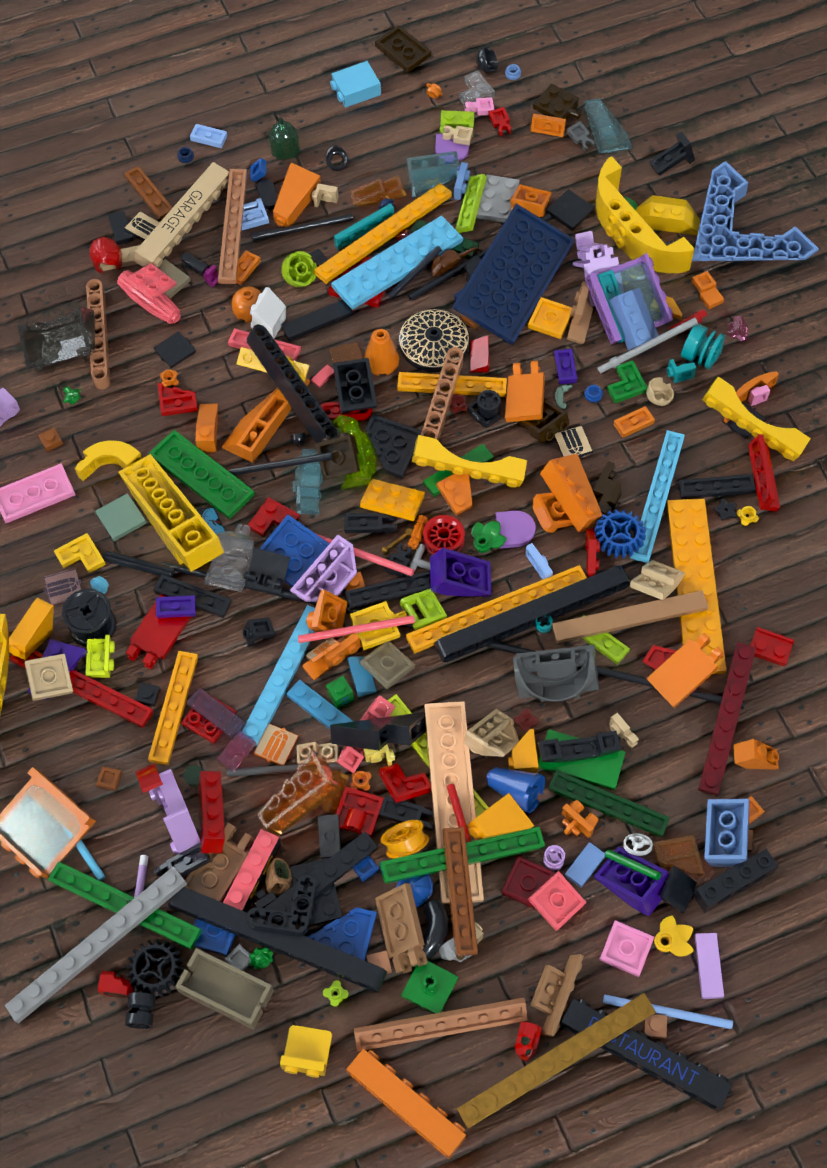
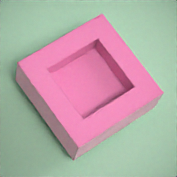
(758, 395)

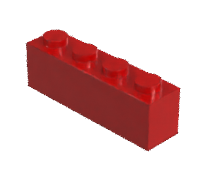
(211, 812)

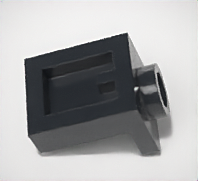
(258, 629)

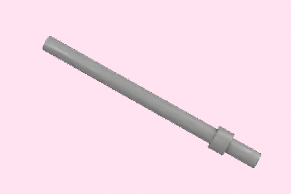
(615, 361)

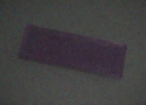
(216, 713)

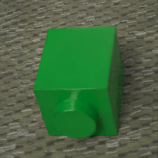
(340, 692)

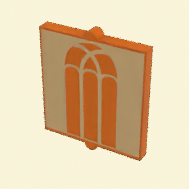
(322, 649)
(276, 745)

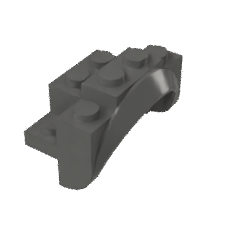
(557, 673)

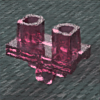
(236, 751)

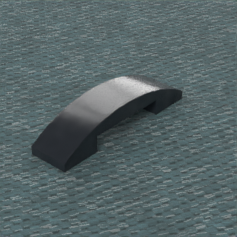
(579, 749)

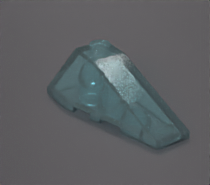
(605, 127)

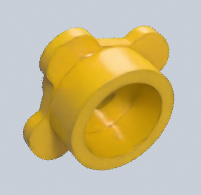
(748, 510)

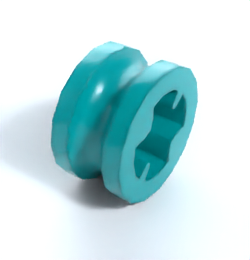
(545, 628)

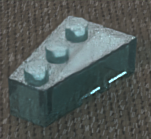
(430, 170)
(308, 485)

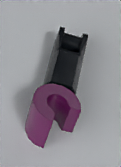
(201, 268)

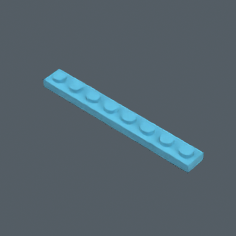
(659, 492)
(278, 681)

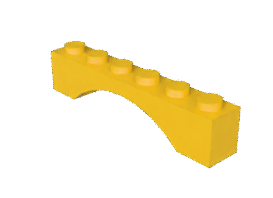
(725, 400)
(431, 453)

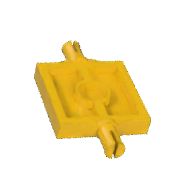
(374, 614)

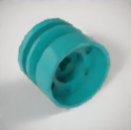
(703, 346)

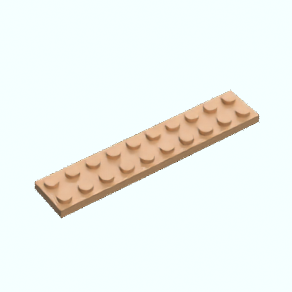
(450, 765)

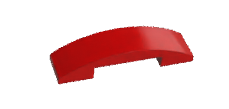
(148, 778)

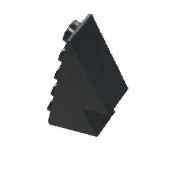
(378, 732)

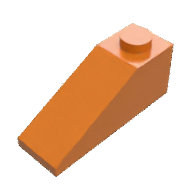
(207, 427)

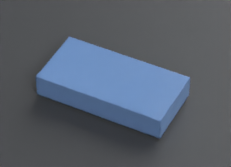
(585, 865)

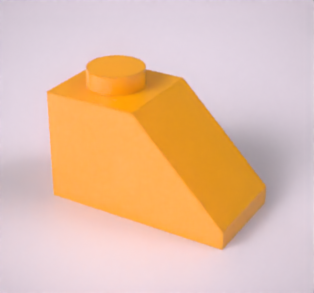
(524, 754)

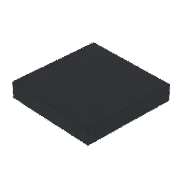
(570, 210)

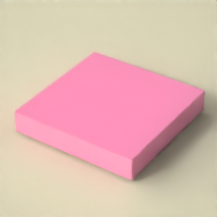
(626, 948)

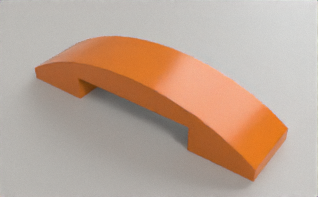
(765, 379)

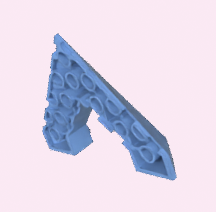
(720, 243)

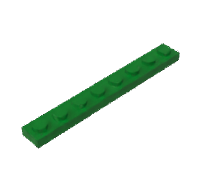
(477, 852)
(115, 900)

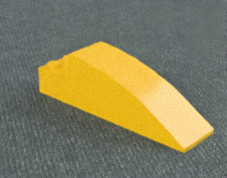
(171, 514)

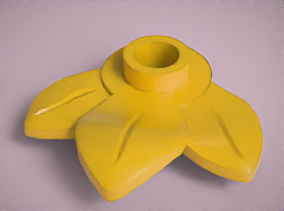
(676, 936)

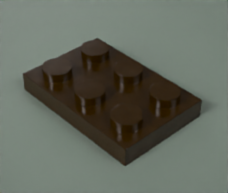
(403, 48)

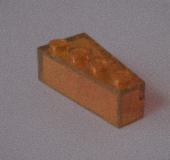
(300, 795)

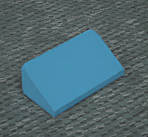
(361, 677)

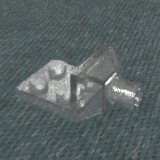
(229, 568)

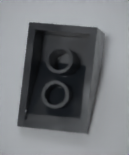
(354, 385)

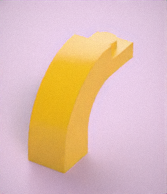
(106, 453)

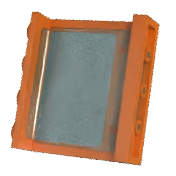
(42, 825)

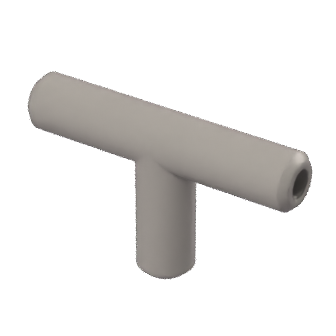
(417, 561)

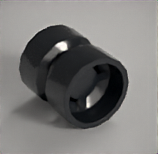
(140, 1010)

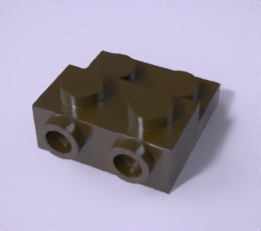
(553, 421)
(345, 456)

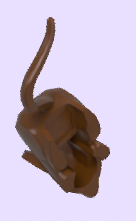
(448, 261)

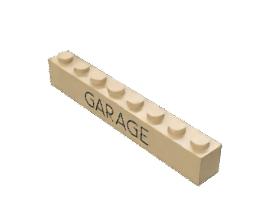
(182, 216)

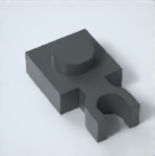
(580, 134)

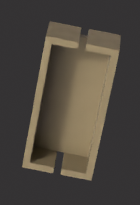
(224, 989)

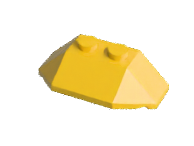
(669, 215)

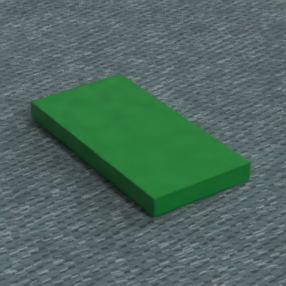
(598, 771)

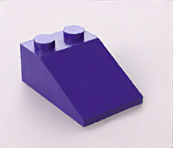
(459, 574)
(632, 886)

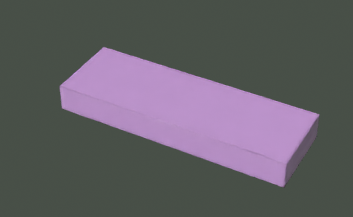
(709, 966)

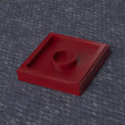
(525, 880)

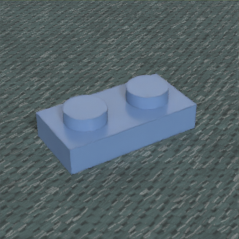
(460, 185)

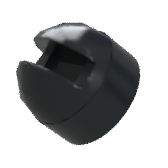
(298, 437)

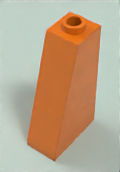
(294, 194)

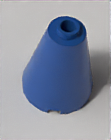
(521, 785)

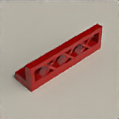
(763, 474)

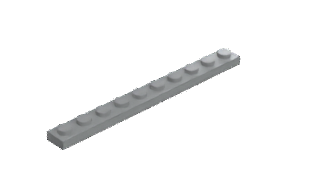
(95, 945)

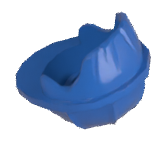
(421, 888)

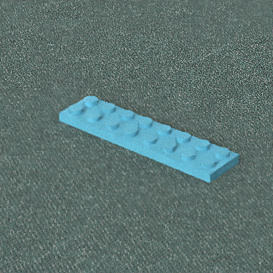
(395, 262)

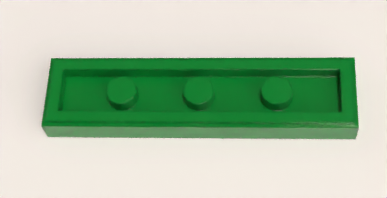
(479, 454)

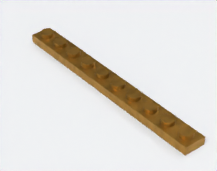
(556, 1060)

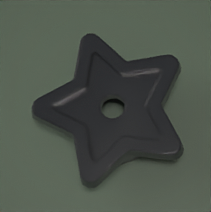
(725, 514)

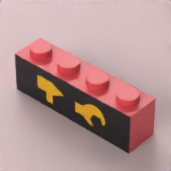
(253, 871)

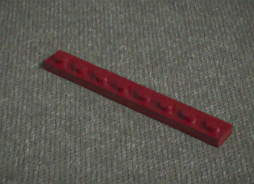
(727, 719)

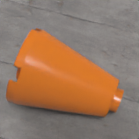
(382, 353)

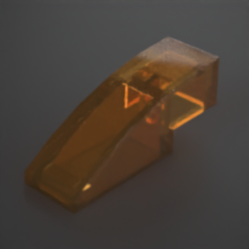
(378, 190)

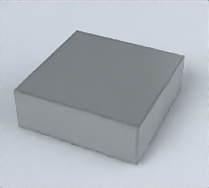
(238, 958)

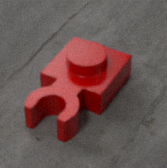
(500, 119)

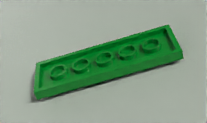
(202, 474)

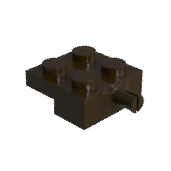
(557, 103)

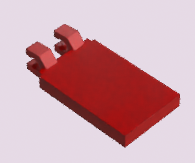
(155, 637)

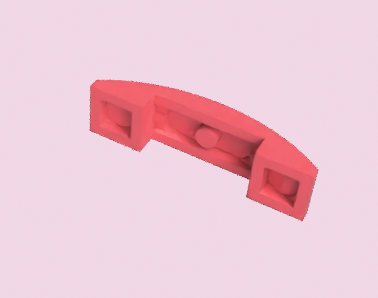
(352, 756)

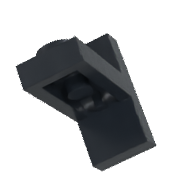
(673, 155)

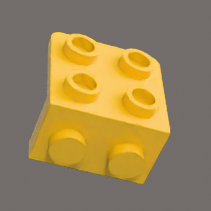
(306, 1051)

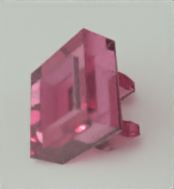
(739, 328)

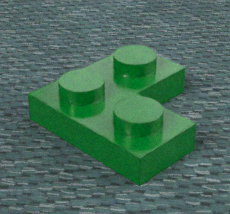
(630, 384)

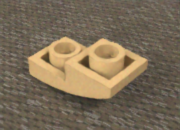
(329, 751)

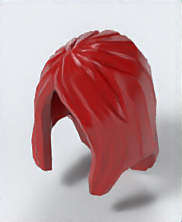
(105, 251)

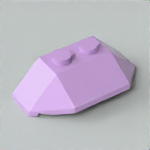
(329, 571)

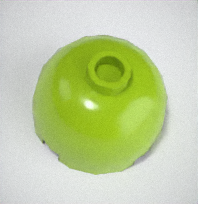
(298, 269)

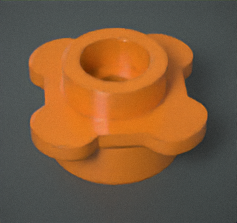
(433, 90)
(167, 374)
(360, 775)

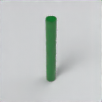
(633, 864)

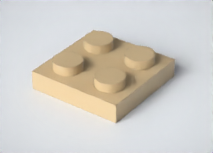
(48, 677)

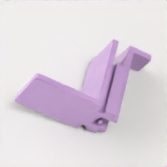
(590, 263)

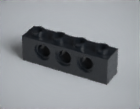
(735, 880)

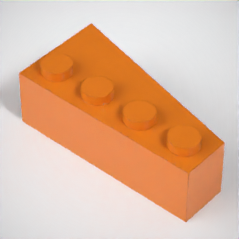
(573, 491)

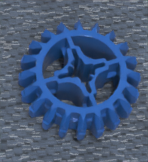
(620, 541)

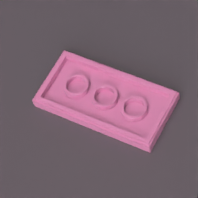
(35, 493)

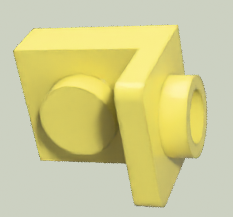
(376, 756)

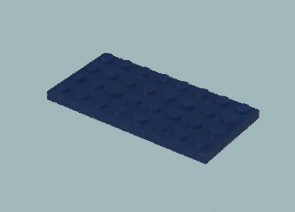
(513, 274)

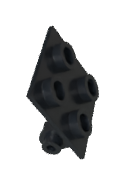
(267, 570)

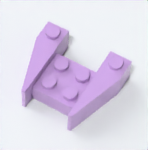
(178, 818)

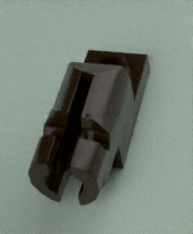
(606, 490)

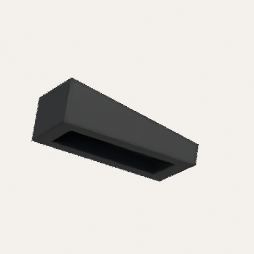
(318, 257)

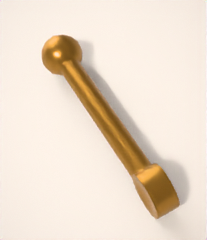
(408, 532)

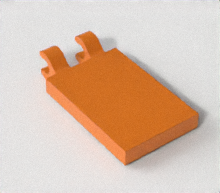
(525, 394)
(685, 670)

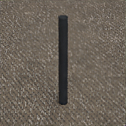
(414, 272)

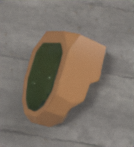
(278, 877)

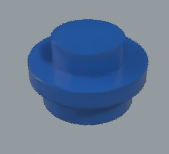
(593, 393)

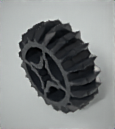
(162, 963)

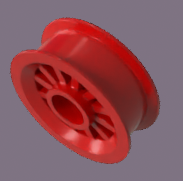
(441, 526)

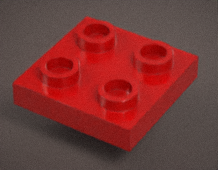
(359, 811)

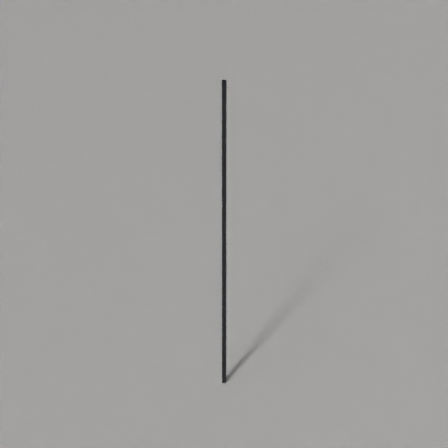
(498, 645)

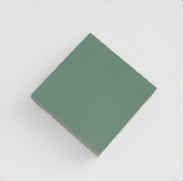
(120, 517)

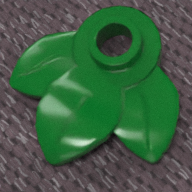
(489, 534)

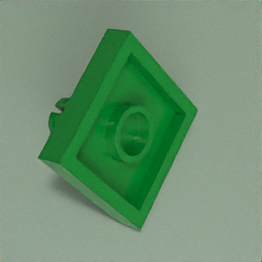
(430, 987)

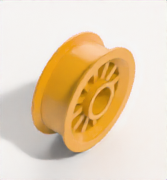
(404, 839)

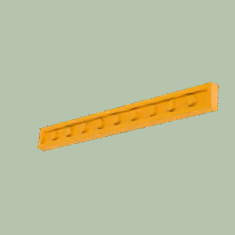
(382, 233)
(427, 636)

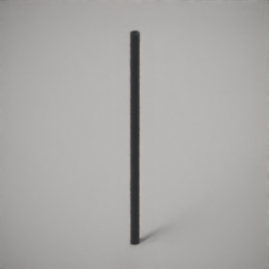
(453, 272)

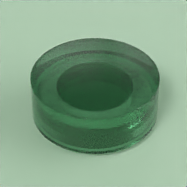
(192, 775)

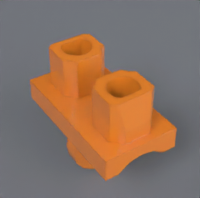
(575, 822)

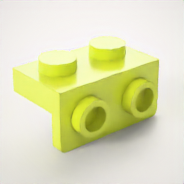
(99, 657)

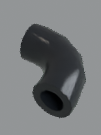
(437, 927)

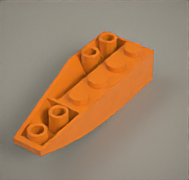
(258, 426)

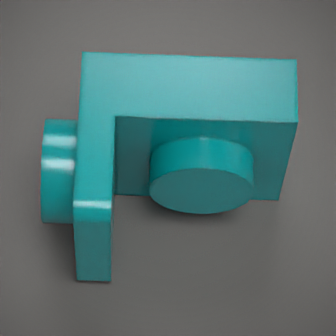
(682, 372)

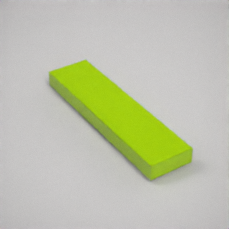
(471, 203)

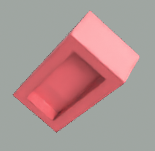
(323, 376)

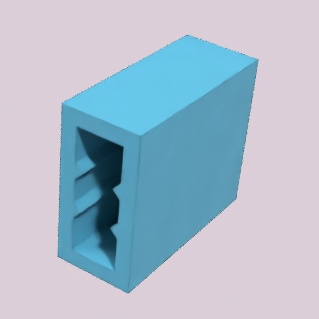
(355, 84)

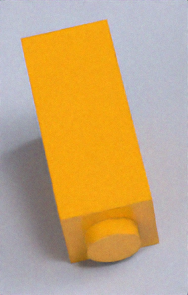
(32, 629)
(500, 819)

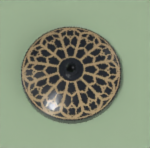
(429, 336)

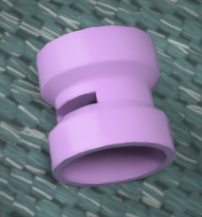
(554, 853)

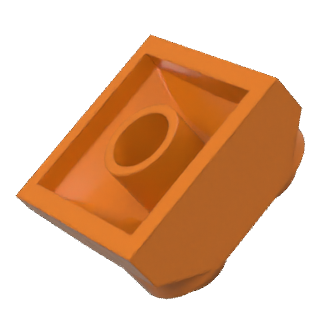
(531, 199)
(549, 512)
(328, 613)

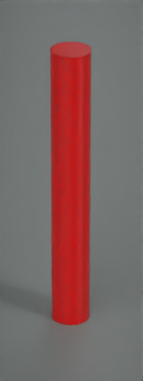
(458, 810)

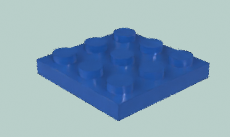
(297, 542)

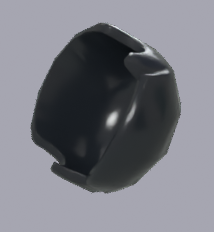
(486, 60)

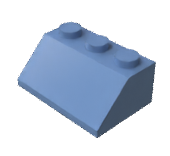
(633, 318)
(726, 832)

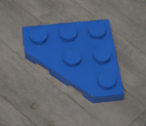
(349, 933)

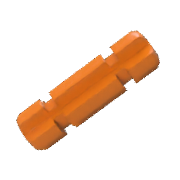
(417, 532)

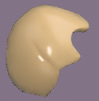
(659, 392)

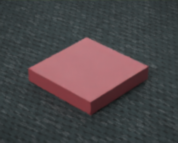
(557, 901)

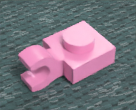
(481, 106)

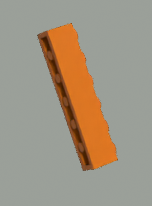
(406, 1103)

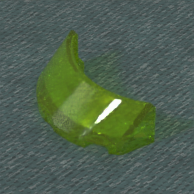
(366, 455)

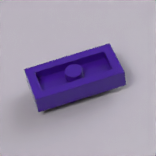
(565, 366)
(175, 606)

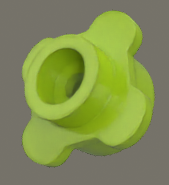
(335, 999)

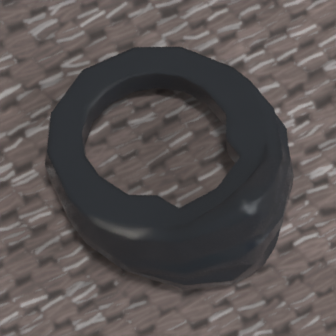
(336, 150)

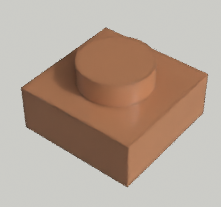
(656, 1026)

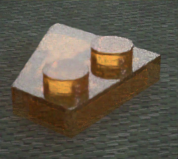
(680, 853)

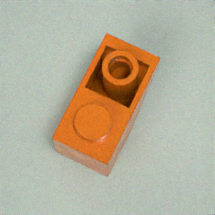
(755, 755)

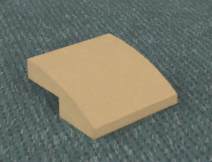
(657, 580)

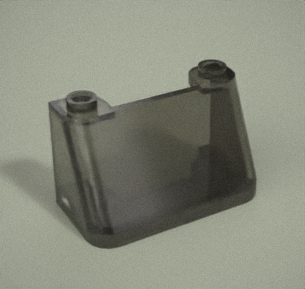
(58, 338)

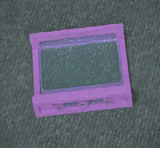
(630, 276)

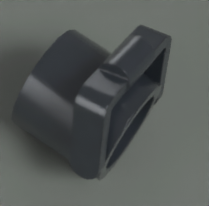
(488, 408)

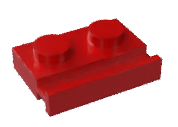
(772, 646)

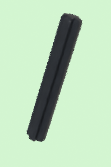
(138, 564)

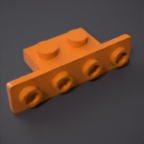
(334, 657)

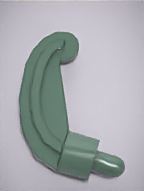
(559, 395)

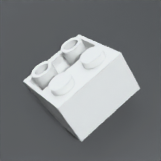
(268, 312)

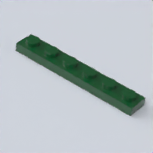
(609, 803)

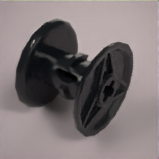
(88, 616)

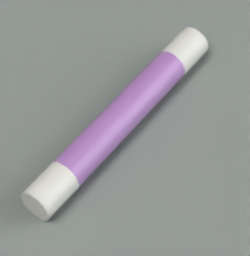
(141, 875)

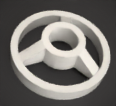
(635, 838)

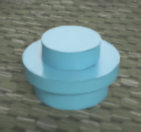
(99, 584)

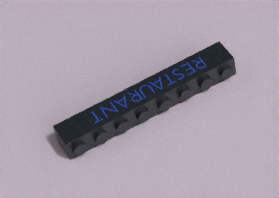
(654, 1058)

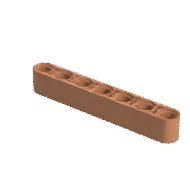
(100, 357)
(441, 397)

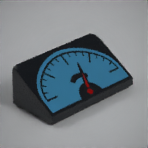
(212, 519)

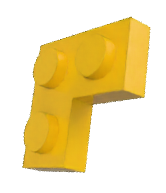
(83, 550)

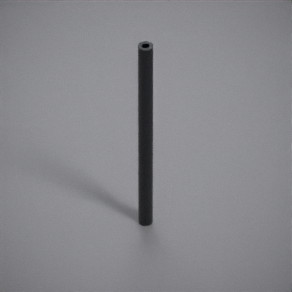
(300, 227)
(282, 463)

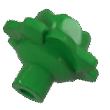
(71, 395)
(261, 957)

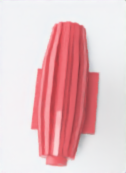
(148, 290)

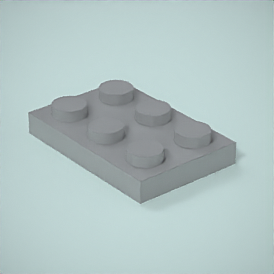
(497, 198)

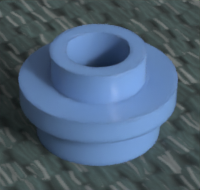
(513, 72)

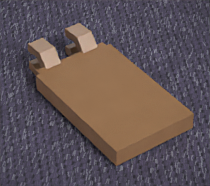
(218, 876)
(401, 928)

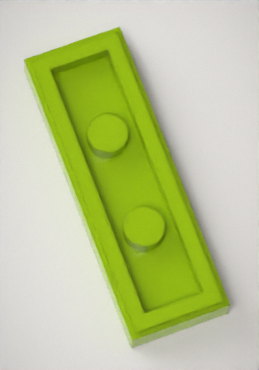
(608, 646)

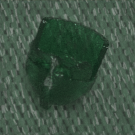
(284, 140)

